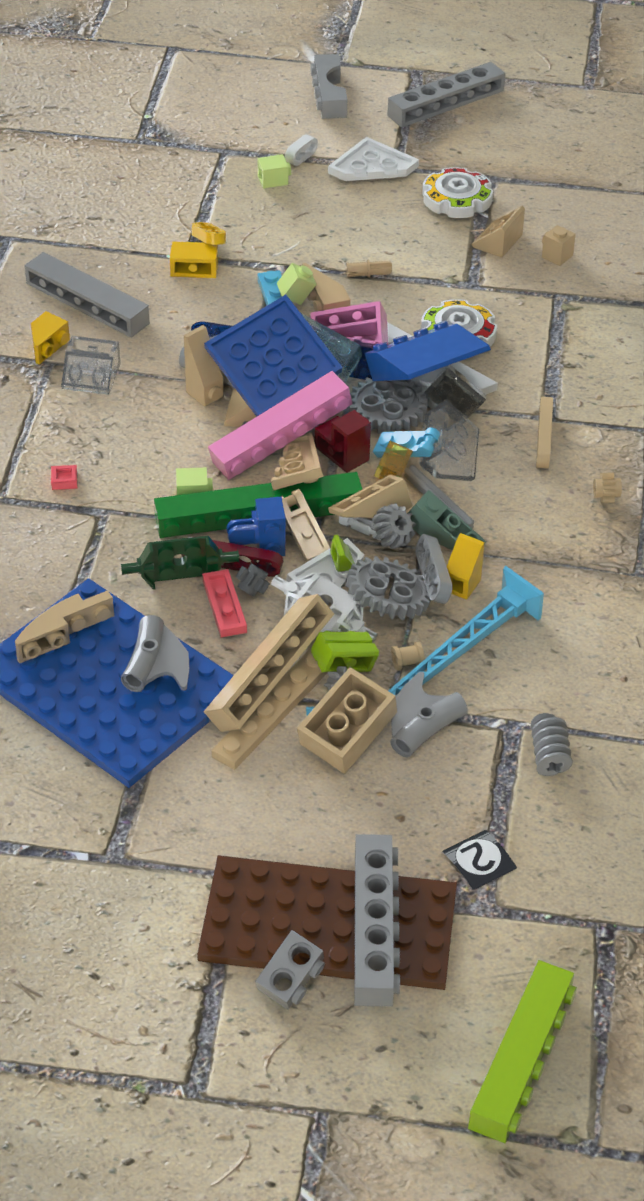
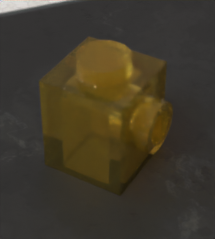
(393, 461)

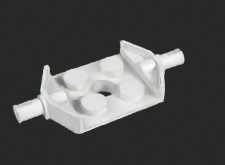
(347, 612)

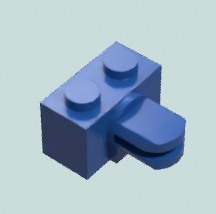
(264, 527)

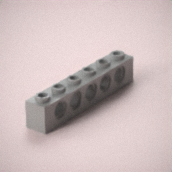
(446, 94)
(375, 900)

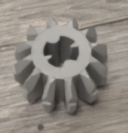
(393, 526)

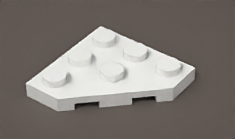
(372, 161)

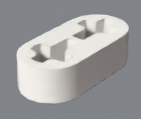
(301, 150)

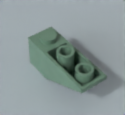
(439, 521)

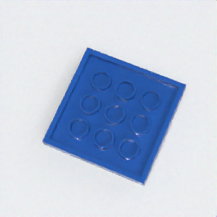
(271, 355)

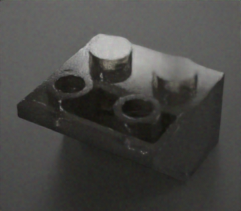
(457, 390)

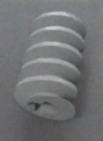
(550, 744)

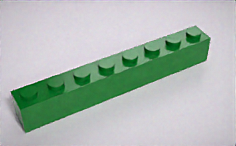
(216, 508)

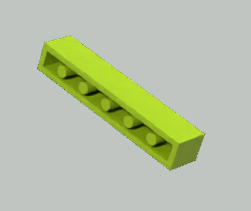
(521, 1052)

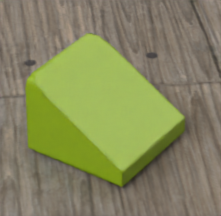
(341, 554)

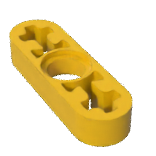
(208, 233)

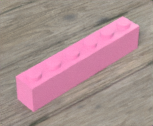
(280, 425)

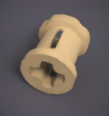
(407, 655)

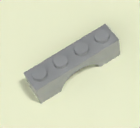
(325, 75)

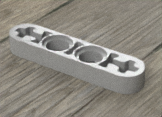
(433, 569)

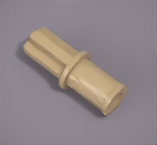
(368, 268)

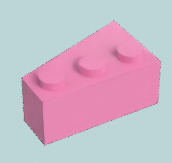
(360, 323)

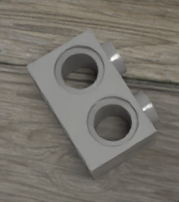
(283, 966)

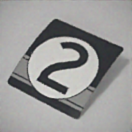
(480, 859)

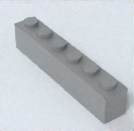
(87, 294)

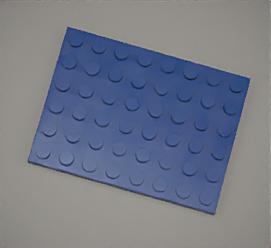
(84, 703)

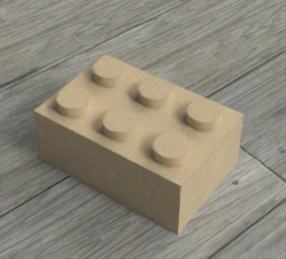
(347, 720)

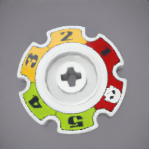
(457, 192)
(473, 318)

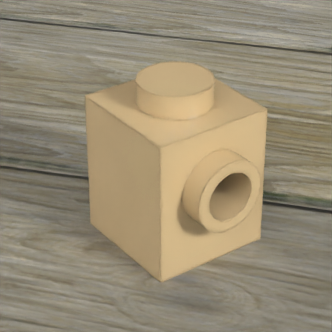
(558, 245)

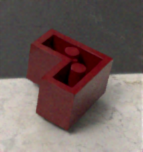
(345, 440)

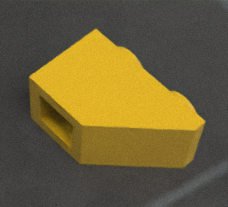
(48, 335)
(465, 565)

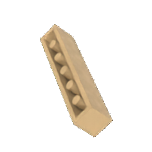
(268, 663)

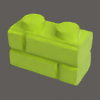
(344, 649)

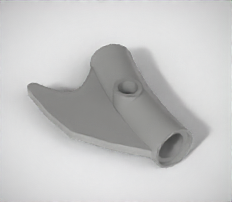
(156, 655)
(422, 715)

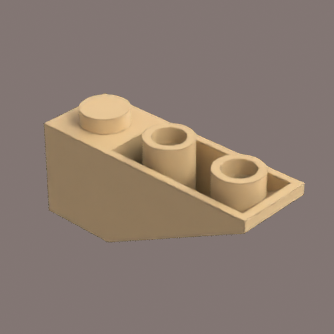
(327, 293)

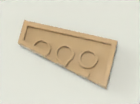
(298, 463)

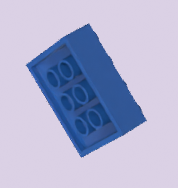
(423, 352)

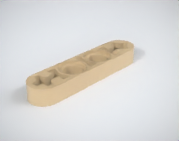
(544, 432)

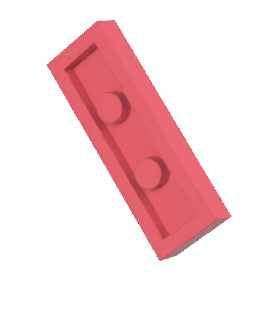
(224, 603)

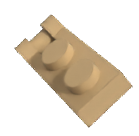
(304, 526)

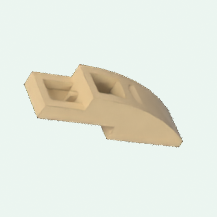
(54, 625)

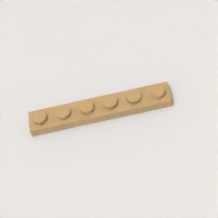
(273, 709)

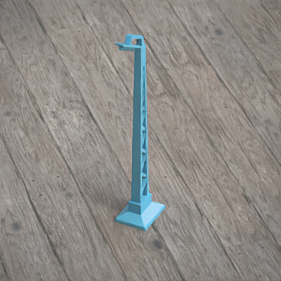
(515, 597)

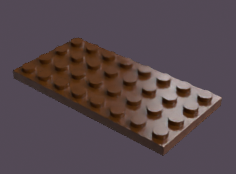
(261, 901)

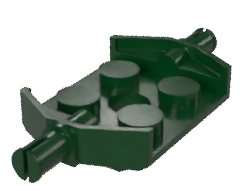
(159, 564)

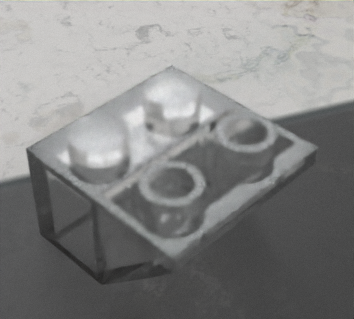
(90, 365)

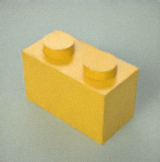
(193, 260)

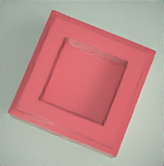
(64, 477)

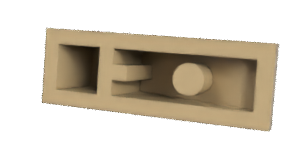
(202, 373)
(372, 498)

